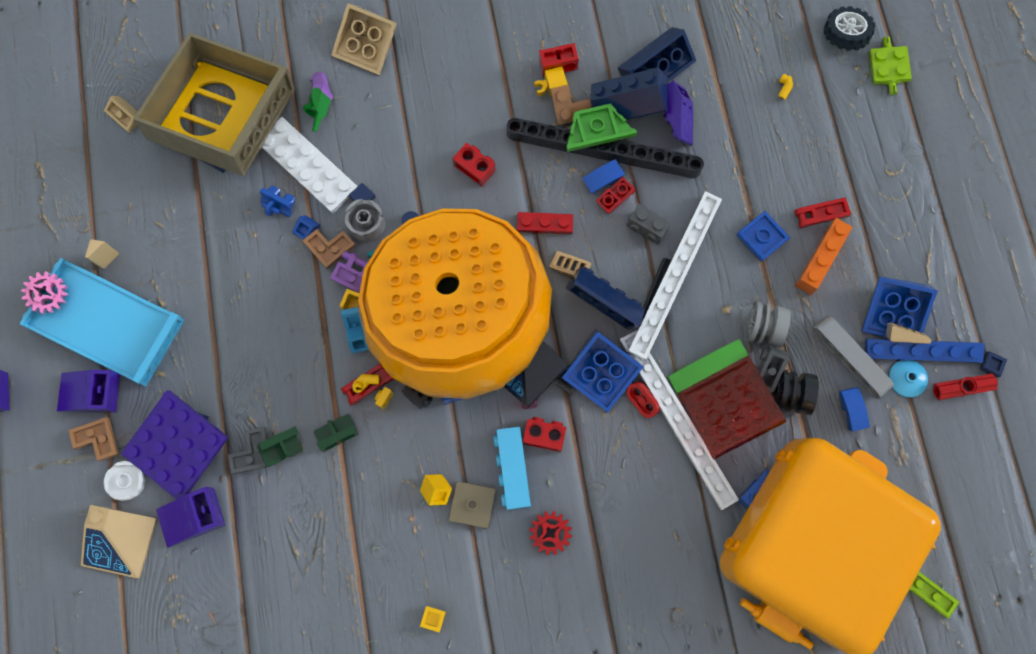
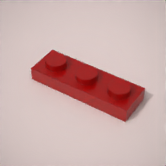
(545, 223)

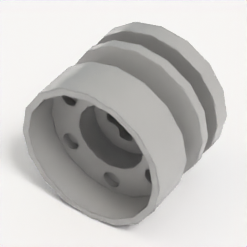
(772, 325)

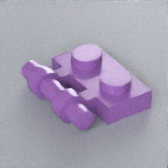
(348, 276)

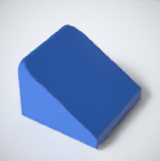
(305, 226)

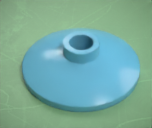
(903, 385)

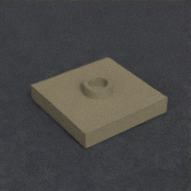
(472, 505)

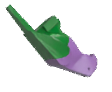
(319, 99)

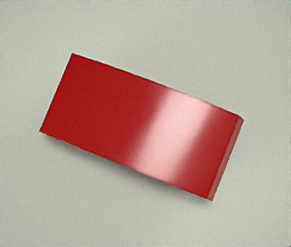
(616, 195)

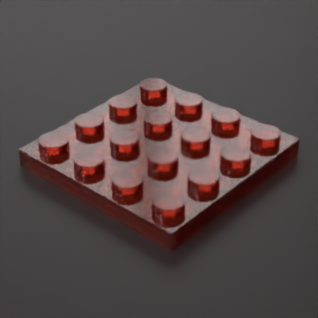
(732, 407)

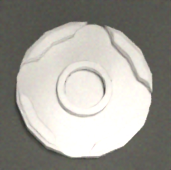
(124, 481)

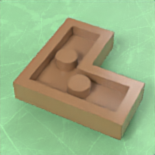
(563, 104)
(328, 252)
(96, 433)

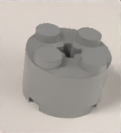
(374, 223)

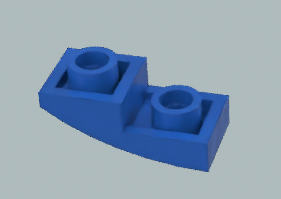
(603, 176)
(855, 409)

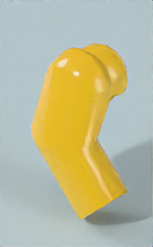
(787, 87)
(364, 380)

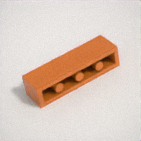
(823, 256)

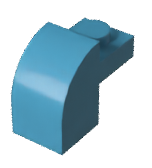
(354, 330)

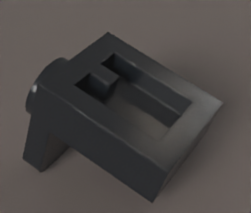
(414, 397)

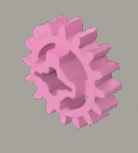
(48, 285)

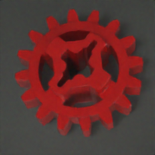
(556, 541)

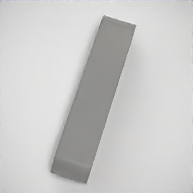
(853, 357)

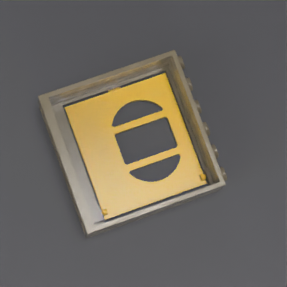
(260, 96)

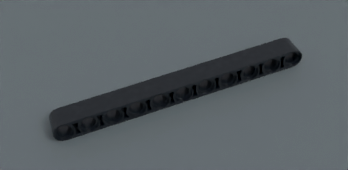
(629, 158)

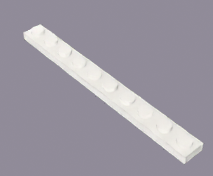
(674, 276)
(683, 429)

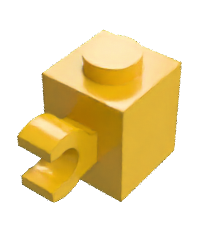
(553, 78)

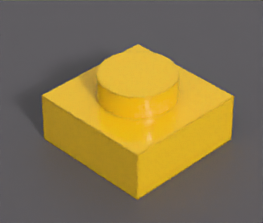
(383, 397)
(433, 619)

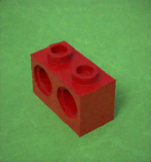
(559, 56)
(470, 167)
(543, 440)

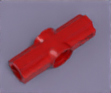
(974, 385)

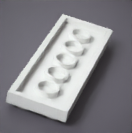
(308, 165)

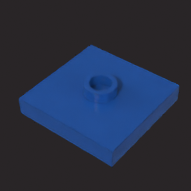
(763, 236)

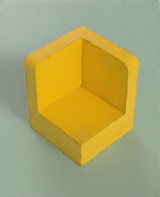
(349, 300)
(435, 489)

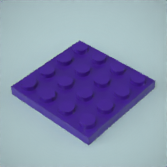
(174, 445)

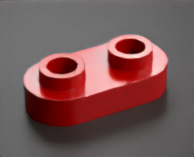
(642, 400)

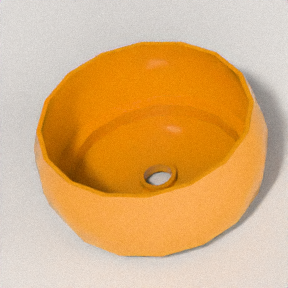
(462, 339)

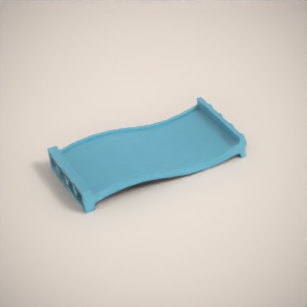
(106, 324)

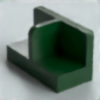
(335, 432)
(280, 447)

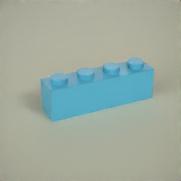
(513, 468)

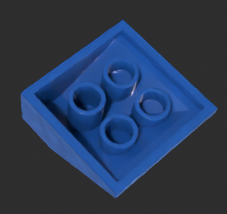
(899, 303)
(602, 370)

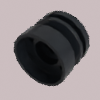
(797, 392)

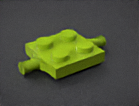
(890, 65)

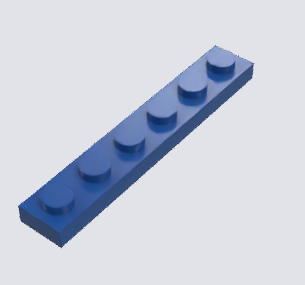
(920, 351)

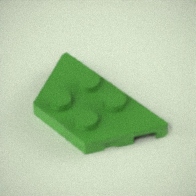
(597, 127)

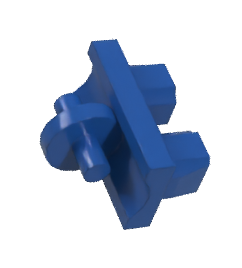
(274, 203)

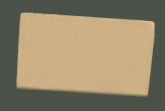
(121, 112)
(100, 253)

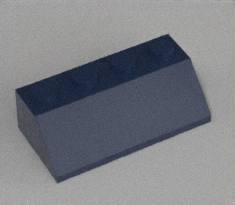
(668, 52)
(633, 94)
(605, 298)

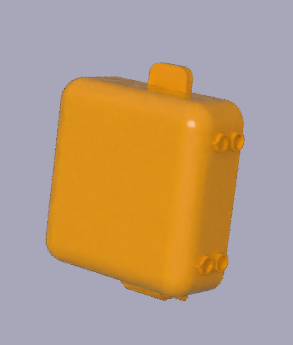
(829, 547)

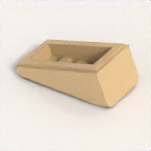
(566, 257)
(898, 333)

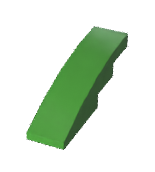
(707, 366)

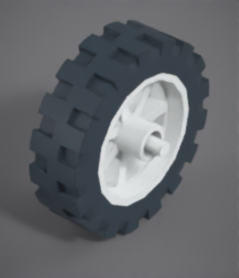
(852, 21)

